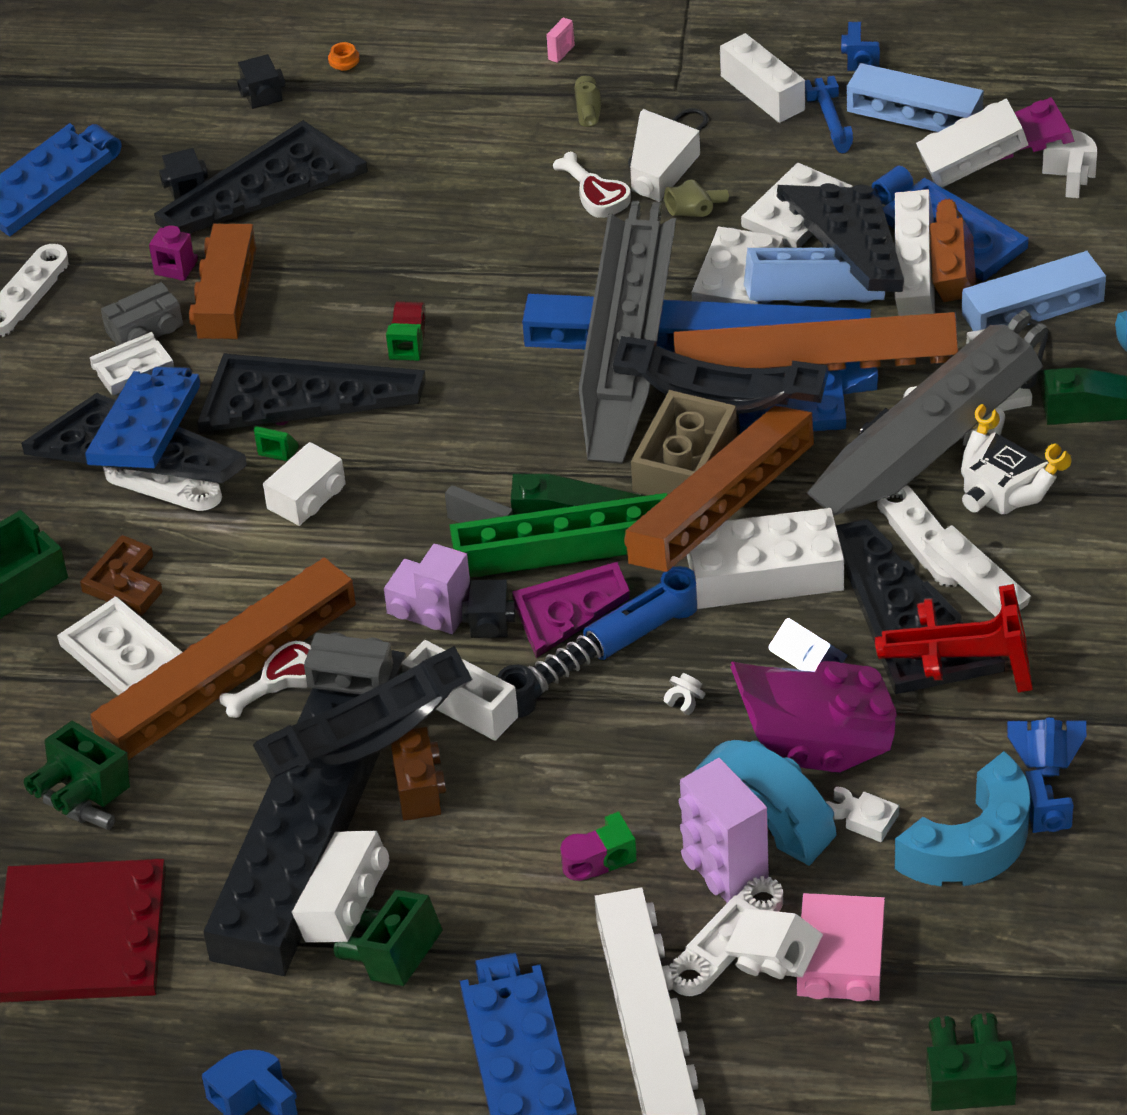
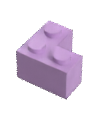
(430, 590)

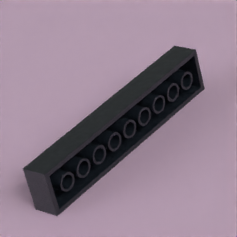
(285, 842)

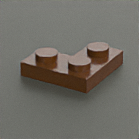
(119, 576)

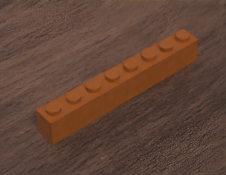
(826, 342)
(719, 488)
(223, 658)

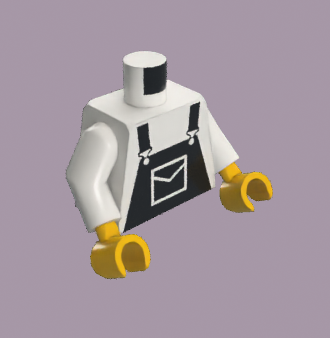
(1004, 473)

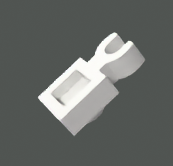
(866, 815)

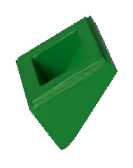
(275, 444)

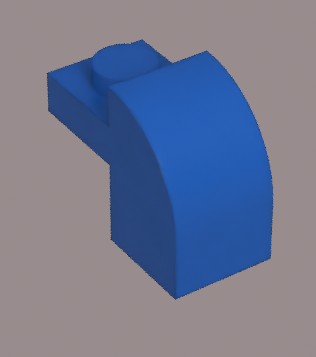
(247, 1080)

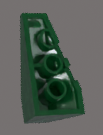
(1082, 395)
(553, 491)

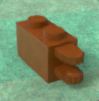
(951, 252)

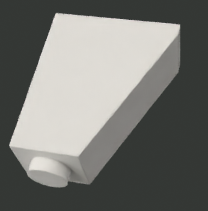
(661, 154)

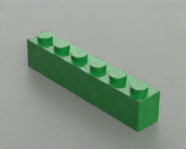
(549, 536)

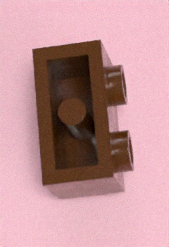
(416, 776)

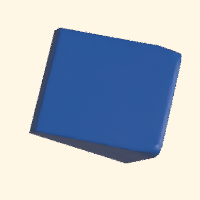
(858, 379)

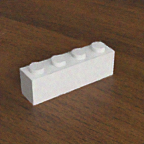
(913, 251)

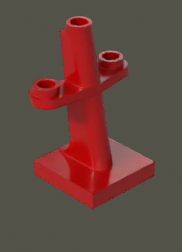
(990, 638)

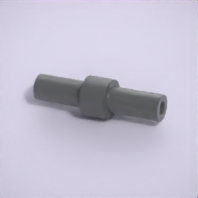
(85, 812)

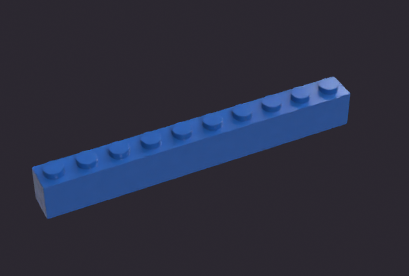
(565, 319)

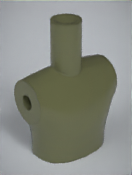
(587, 101)
(692, 199)

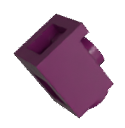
(176, 245)

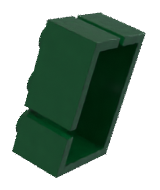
(28, 562)

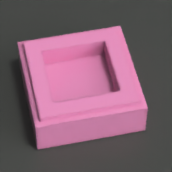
(560, 40)

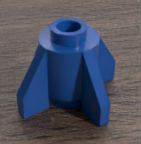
(1046, 744)

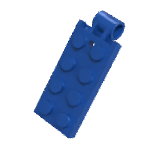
(52, 172)
(993, 240)
(144, 418)
(516, 1040)

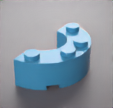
(795, 809)
(976, 848)

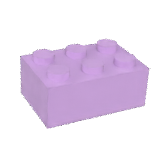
(723, 829)

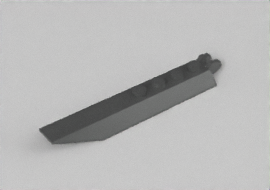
(628, 305)
(931, 417)

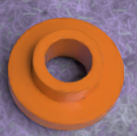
(343, 56)

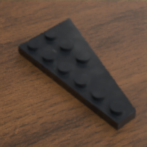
(276, 390)
(185, 456)
(889, 601)

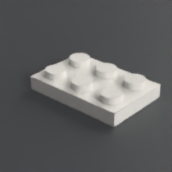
(775, 218)
(724, 266)
(117, 645)

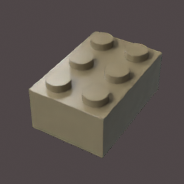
(681, 441)

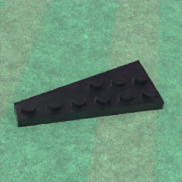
(277, 171)
(854, 226)

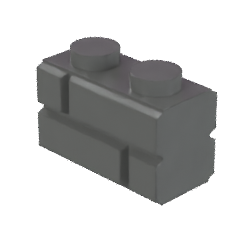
(142, 313)
(347, 663)

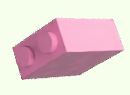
(850, 950)

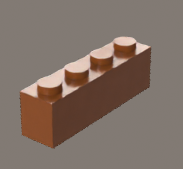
(224, 281)

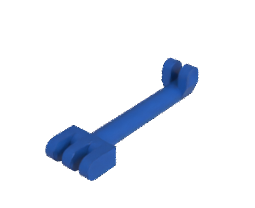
(841, 137)

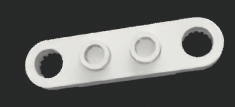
(30, 285)
(168, 488)
(915, 527)
(707, 948)

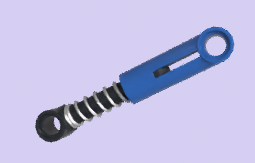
(667, 600)

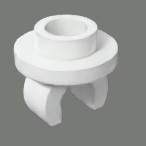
(684, 687)

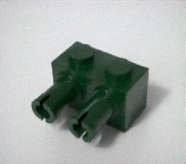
(86, 766)
(393, 937)
(969, 1073)

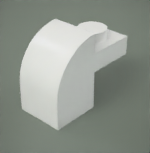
(1073, 159)

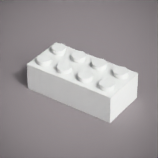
(768, 559)

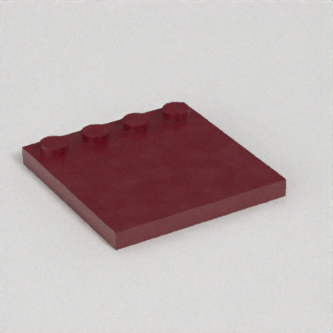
(81, 930)

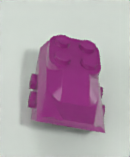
(819, 716)

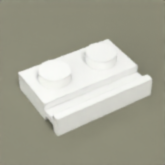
(119, 362)

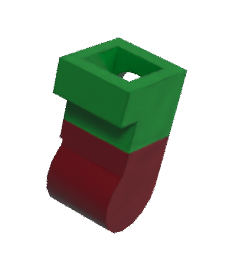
(406, 326)

